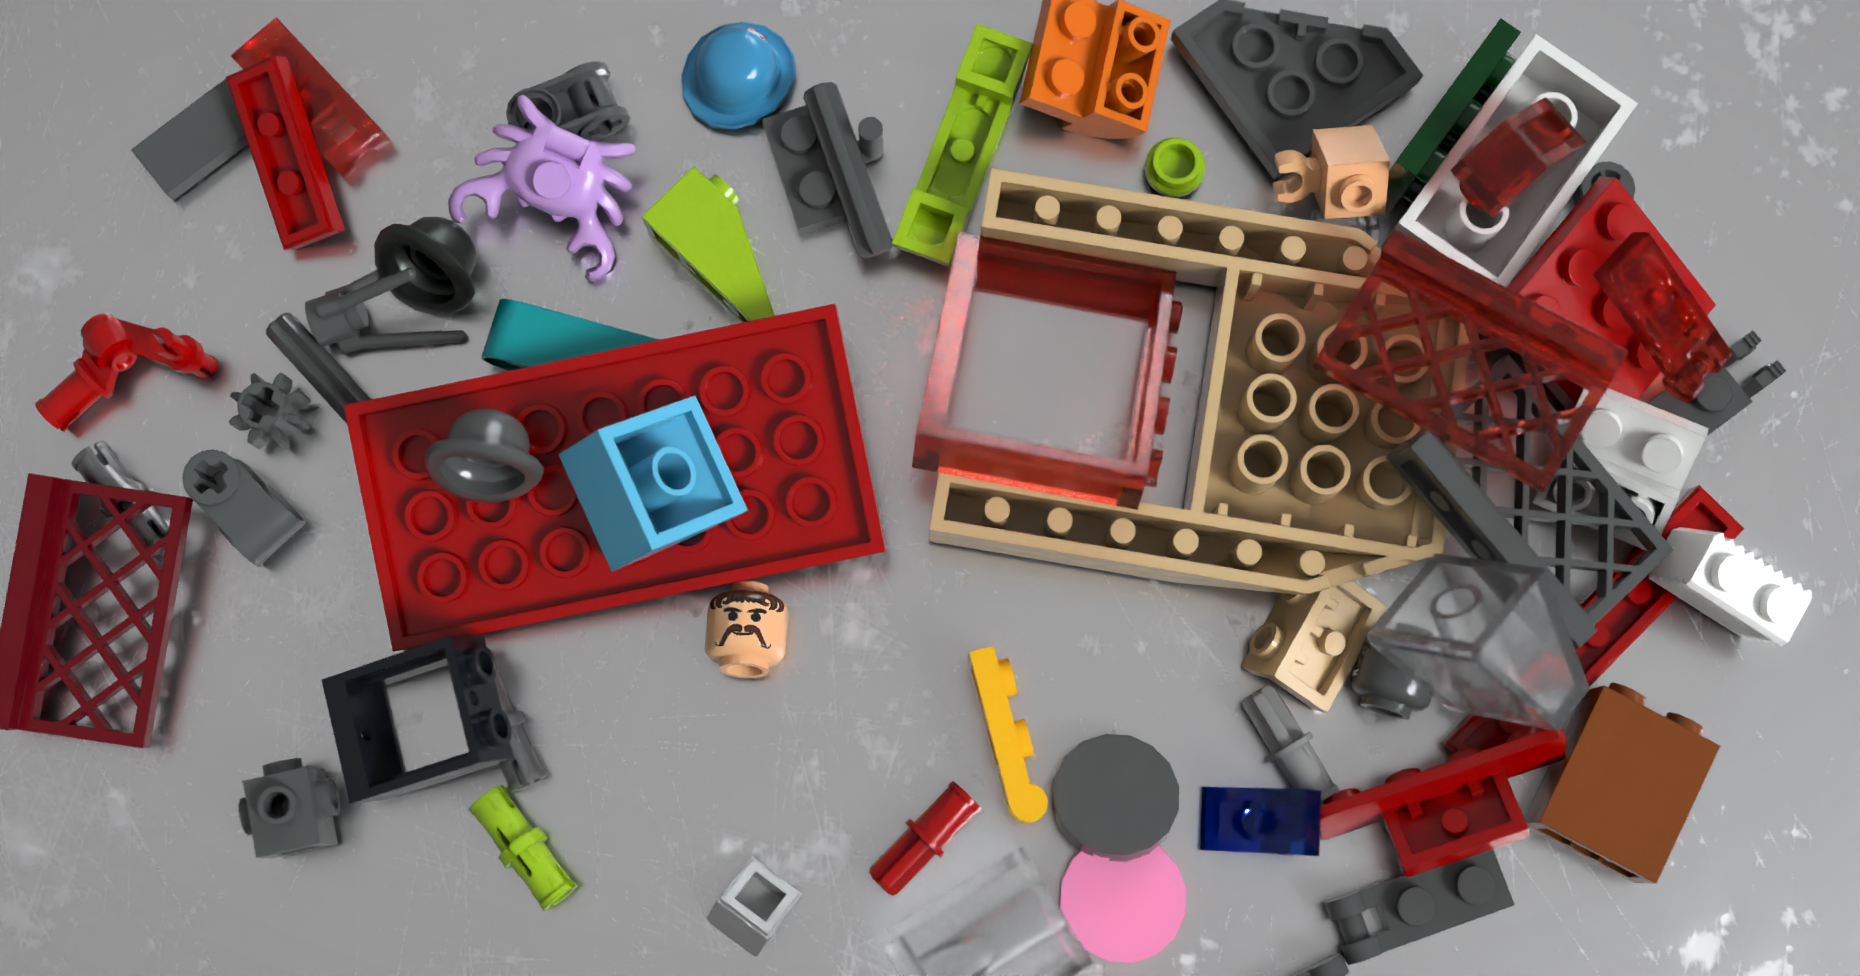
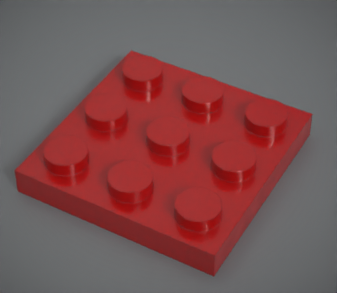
(1564, 281)

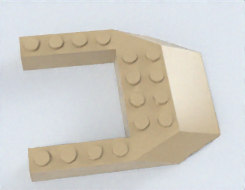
(1284, 459)

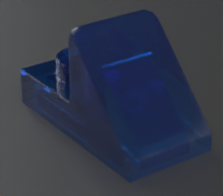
(1261, 820)

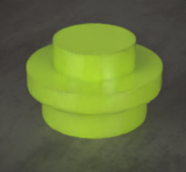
(1174, 167)

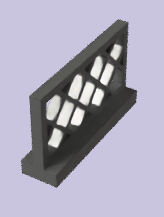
(1487, 534)

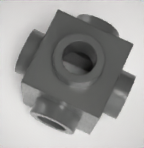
(289, 809)

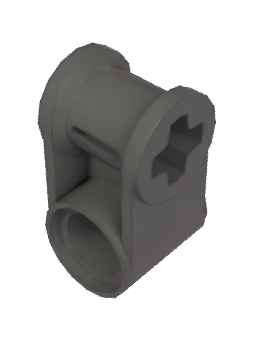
(569, 102)
(248, 509)

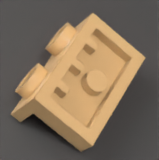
(1314, 641)

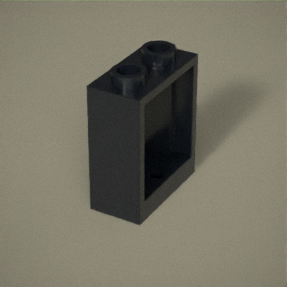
(359, 706)

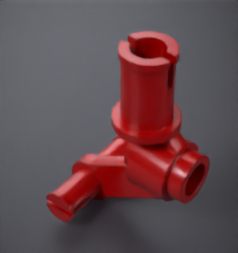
(113, 348)

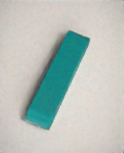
(534, 335)

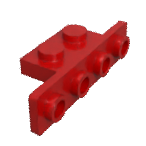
(1451, 807)

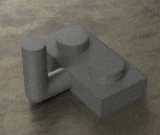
(804, 168)

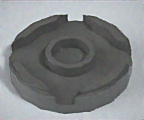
(1115, 797)

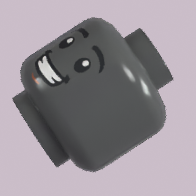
(1385, 686)

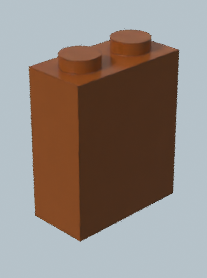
(1623, 783)

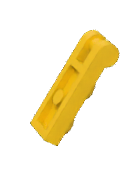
(1008, 738)

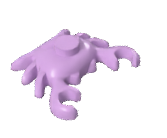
(555, 175)

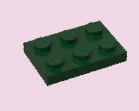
(1452, 115)

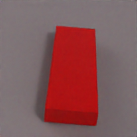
(285, 153)

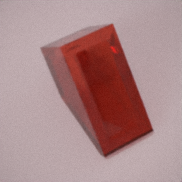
(1516, 157)

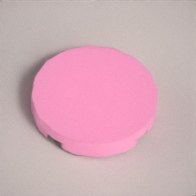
(1123, 907)

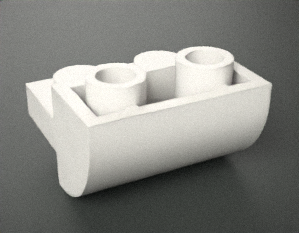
(1642, 451)

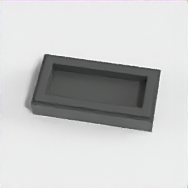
(193, 142)

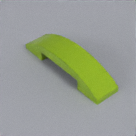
(963, 145)

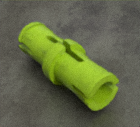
(522, 847)

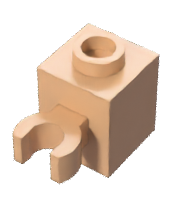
(1344, 172)

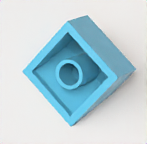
(652, 482)

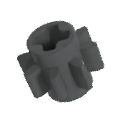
(262, 394)

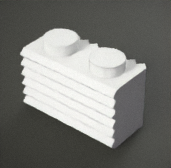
(1732, 586)

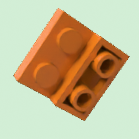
(1096, 66)

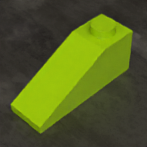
(707, 237)

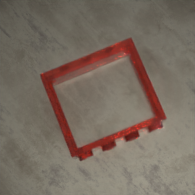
(1071, 281)

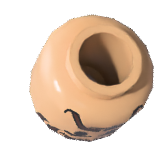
(746, 630)

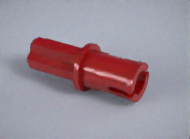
(923, 839)

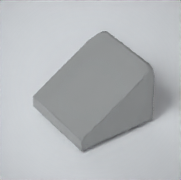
(753, 906)

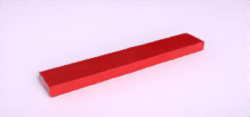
(1618, 627)

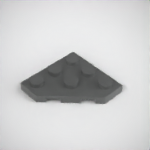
(1292, 73)

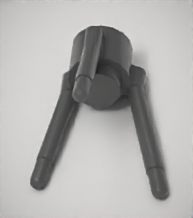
(342, 314)

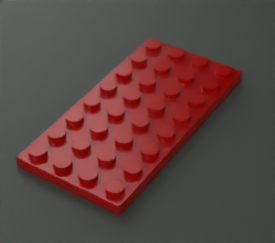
(774, 401)

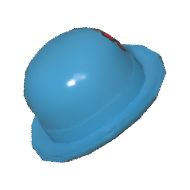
(737, 75)

